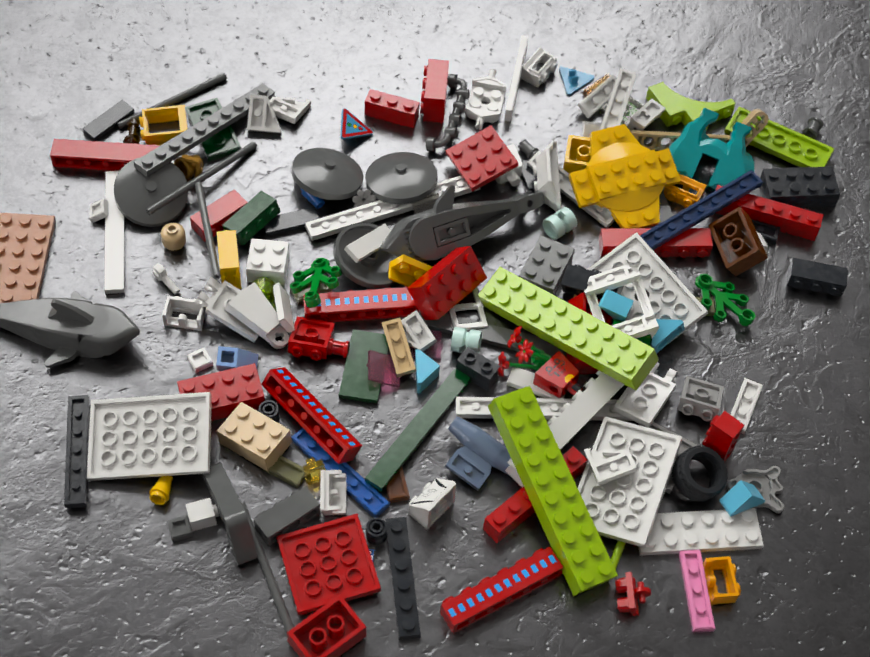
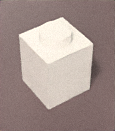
(202, 514)

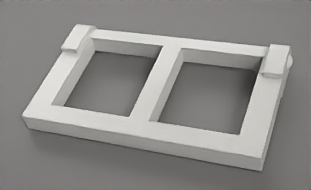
(470, 306)

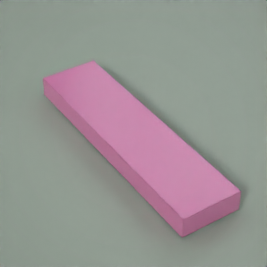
(696, 591)

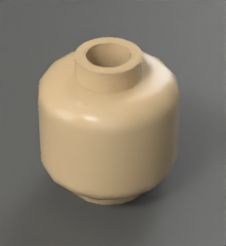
(173, 236)

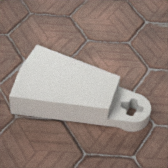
(258, 314)

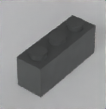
(287, 515)

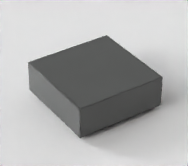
(180, 528)

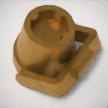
(189, 166)

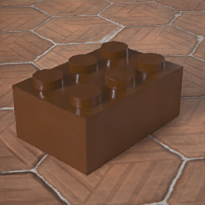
(738, 241)

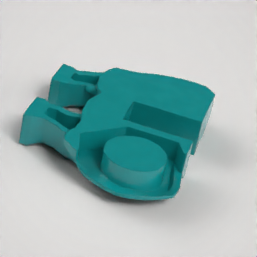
(731, 156)

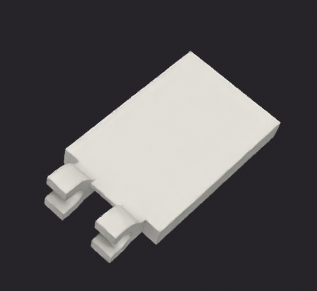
(217, 303)
(648, 399)

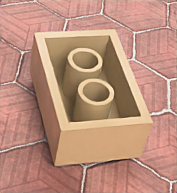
(254, 436)

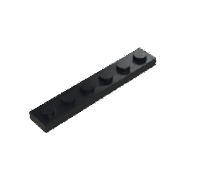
(76, 452)
(402, 578)

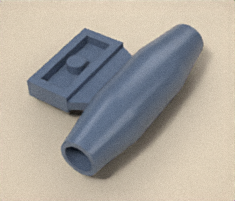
(477, 456)

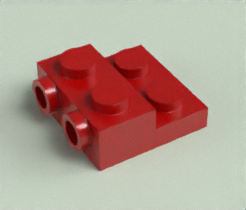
(310, 338)

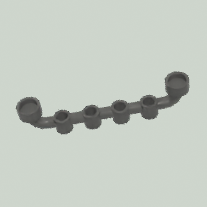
(454, 118)

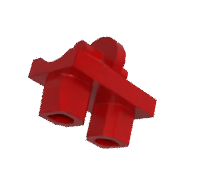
(628, 585)

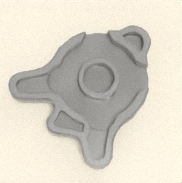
(766, 483)

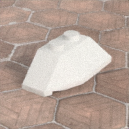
(548, 176)

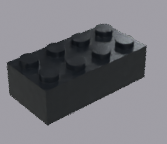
(801, 186)

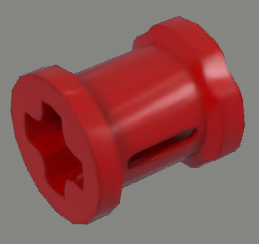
(338, 348)

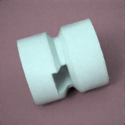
(559, 223)
(462, 339)

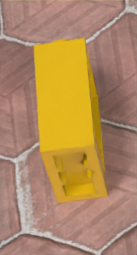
(159, 115)
(229, 257)

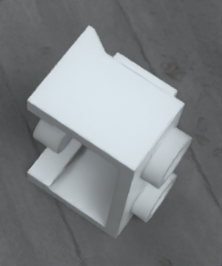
(537, 77)
(183, 305)

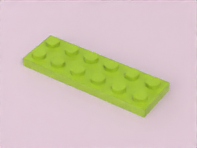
(785, 142)

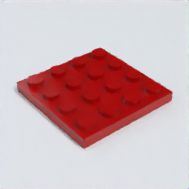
(327, 563)

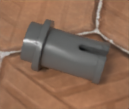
(527, 148)

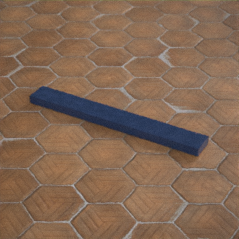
(701, 210)

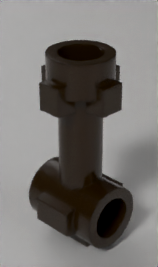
(133, 128)

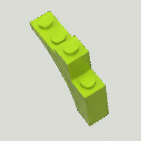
(683, 109)

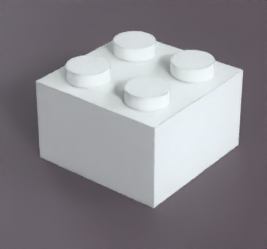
(268, 260)

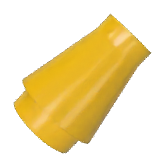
(161, 490)

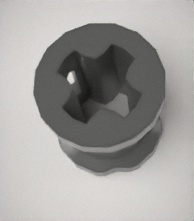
(812, 128)

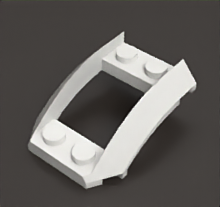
(616, 278)

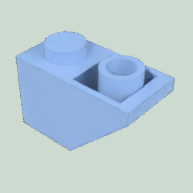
(234, 357)

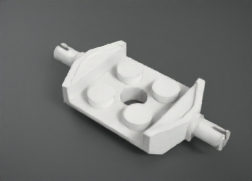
(488, 90)

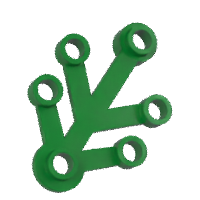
(318, 267)
(706, 285)

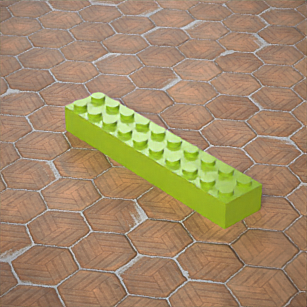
(569, 328)
(552, 490)

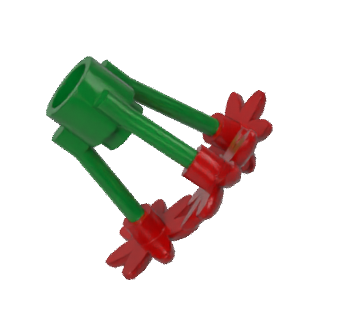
(538, 357)

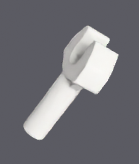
(161, 274)

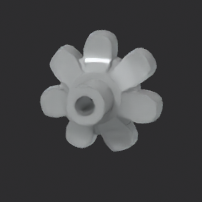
(363, 198)

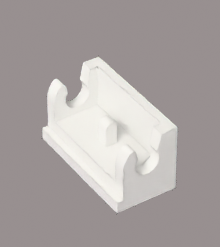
(645, 115)
(333, 492)

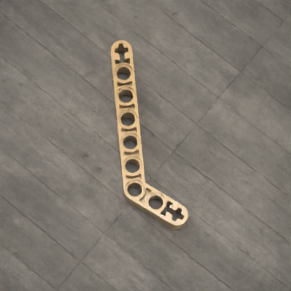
(657, 136)

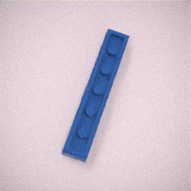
(357, 488)

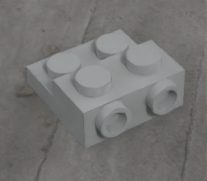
(700, 398)

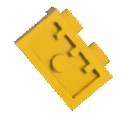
(406, 270)

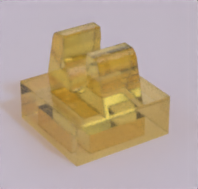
(312, 470)

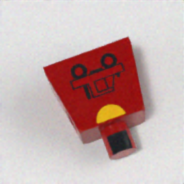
(558, 376)

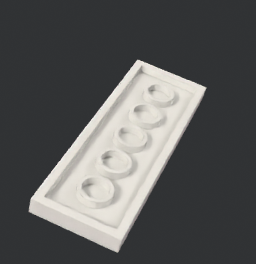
(704, 532)

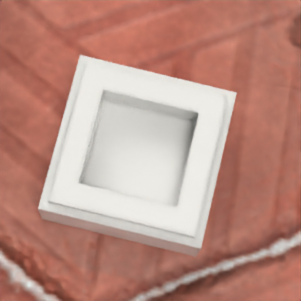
(98, 210)
(200, 360)

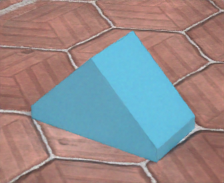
(616, 305)
(667, 332)
(426, 370)
(741, 498)

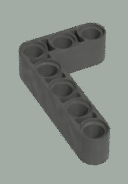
(231, 514)

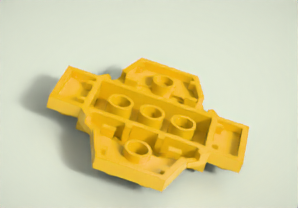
(624, 177)

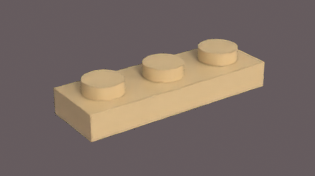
(398, 347)

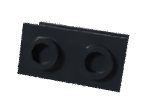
(479, 368)

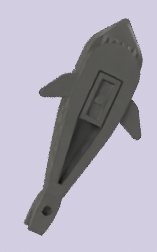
(450, 225)
(69, 326)

